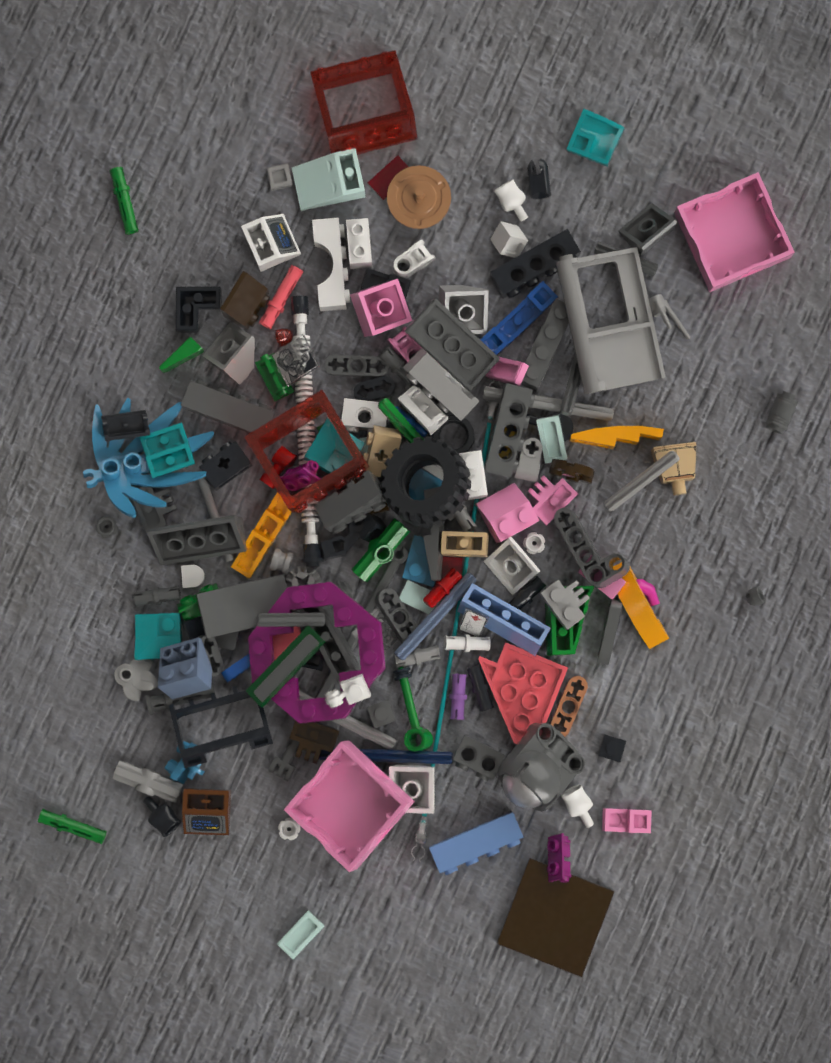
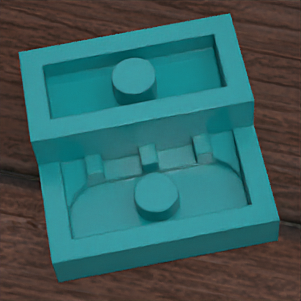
(167, 450)

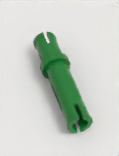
(122, 191)
(63, 823)

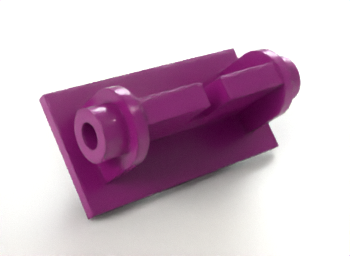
(301, 476)
(558, 848)

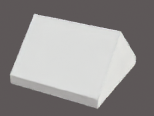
(512, 566)

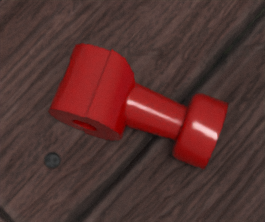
(282, 460)

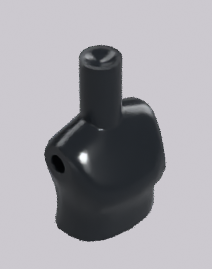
(162, 817)

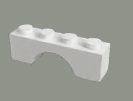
(328, 236)

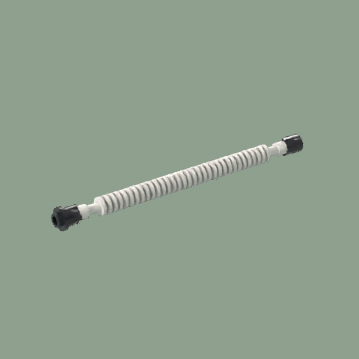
(311, 548)

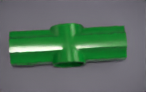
(389, 539)

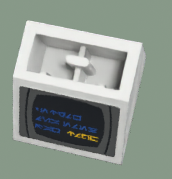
(270, 241)

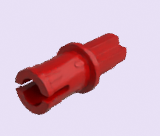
(442, 588)

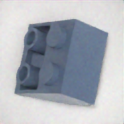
(184, 669)

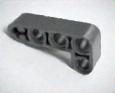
(585, 546)

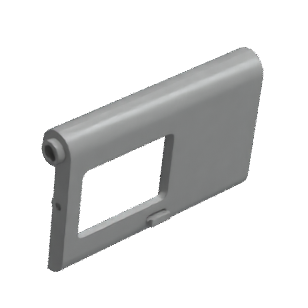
(618, 352)

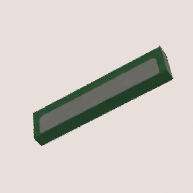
(285, 666)

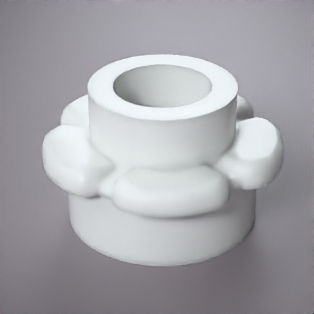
(539, 539)
(295, 829)

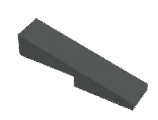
(433, 545)

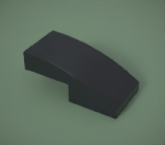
(374, 278)

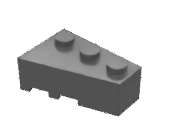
(351, 503)

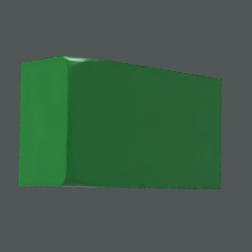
(186, 352)

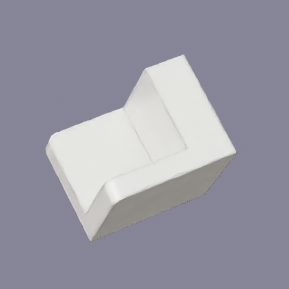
(509, 239)

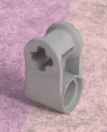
(528, 463)

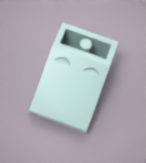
(329, 180)

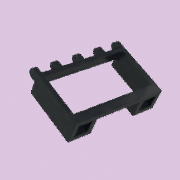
(196, 755)

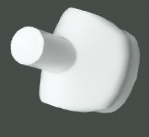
(511, 199)
(578, 804)

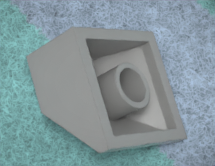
(467, 305)
(232, 353)

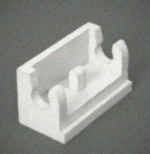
(423, 409)

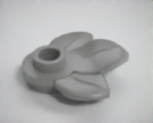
(139, 679)

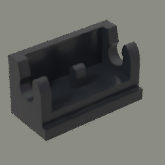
(125, 425)

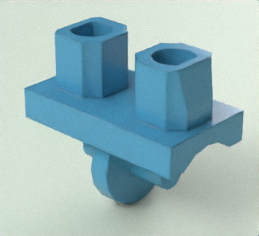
(179, 772)

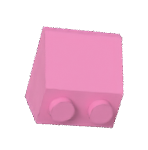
(381, 308)
(507, 513)

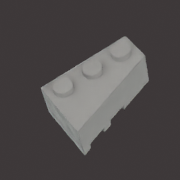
(440, 384)

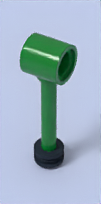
(402, 675)

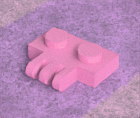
(551, 498)

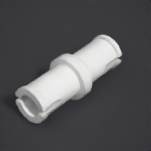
(466, 643)

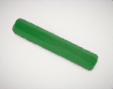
(398, 420)

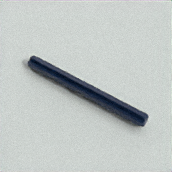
(402, 756)

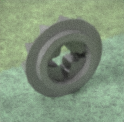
(302, 572)

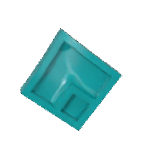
(595, 137)
(330, 449)
(156, 632)

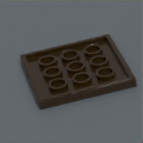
(555, 918)

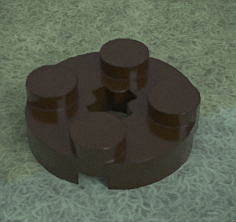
(573, 472)

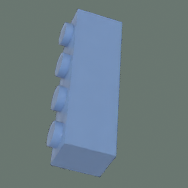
(506, 619)
(476, 842)

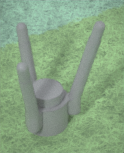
(660, 307)

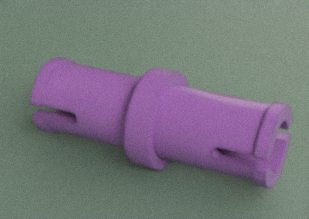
(458, 696)

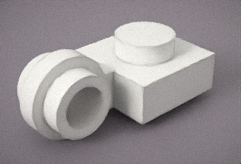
(354, 690)

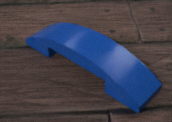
(520, 318)

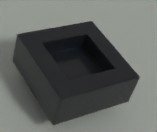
(612, 748)

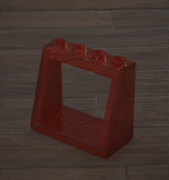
(372, 132)
(291, 421)

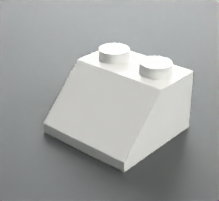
(417, 783)

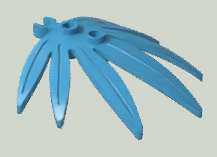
(126, 468)

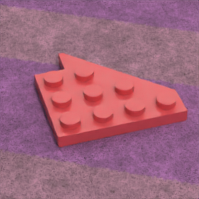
(523, 687)

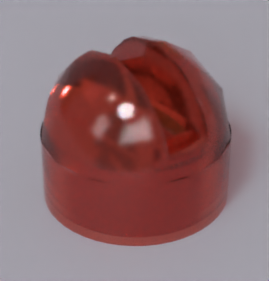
(283, 336)

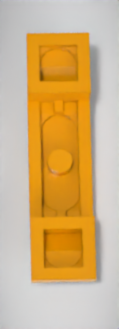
(640, 611)

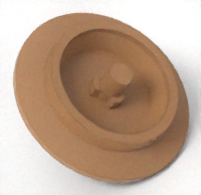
(419, 197)

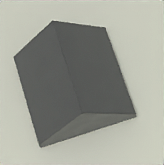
(647, 228)

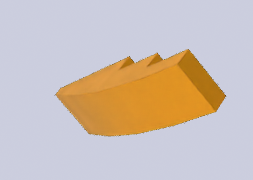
(607, 436)
(262, 537)

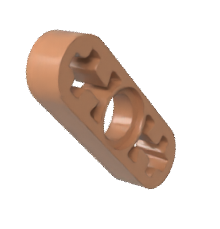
(581, 693)

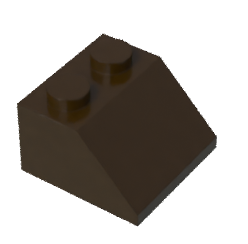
(245, 301)

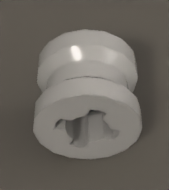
(281, 561)

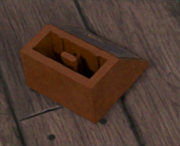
(206, 811)

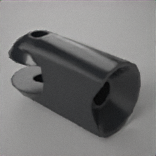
(539, 183)

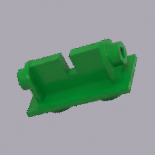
(273, 379)
(189, 603)

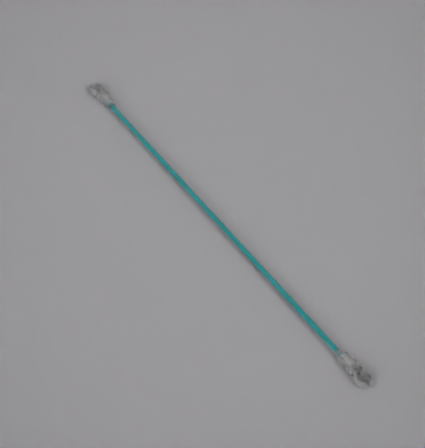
(421, 834)

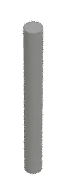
(212, 509)

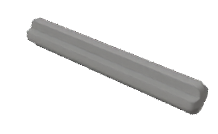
(641, 480)

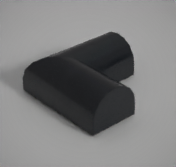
(190, 301)

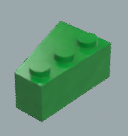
(560, 640)

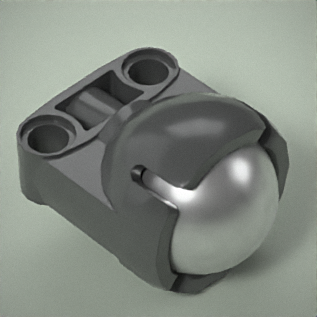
(539, 768)

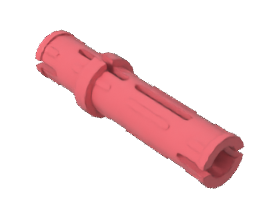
(277, 303)

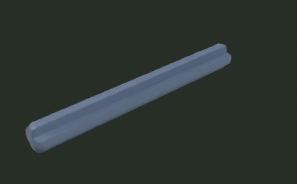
(435, 616)

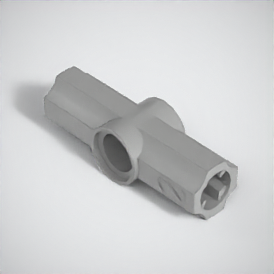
(148, 781)

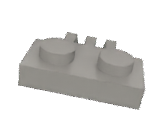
(564, 602)

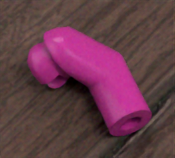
(650, 592)

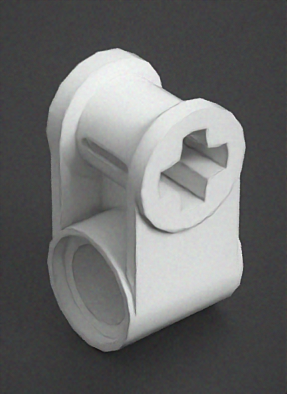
(415, 257)

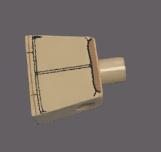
(682, 470)

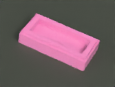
(508, 371)

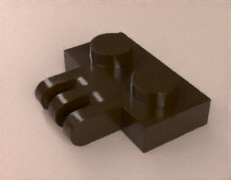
(313, 739)

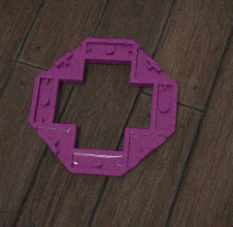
(346, 613)

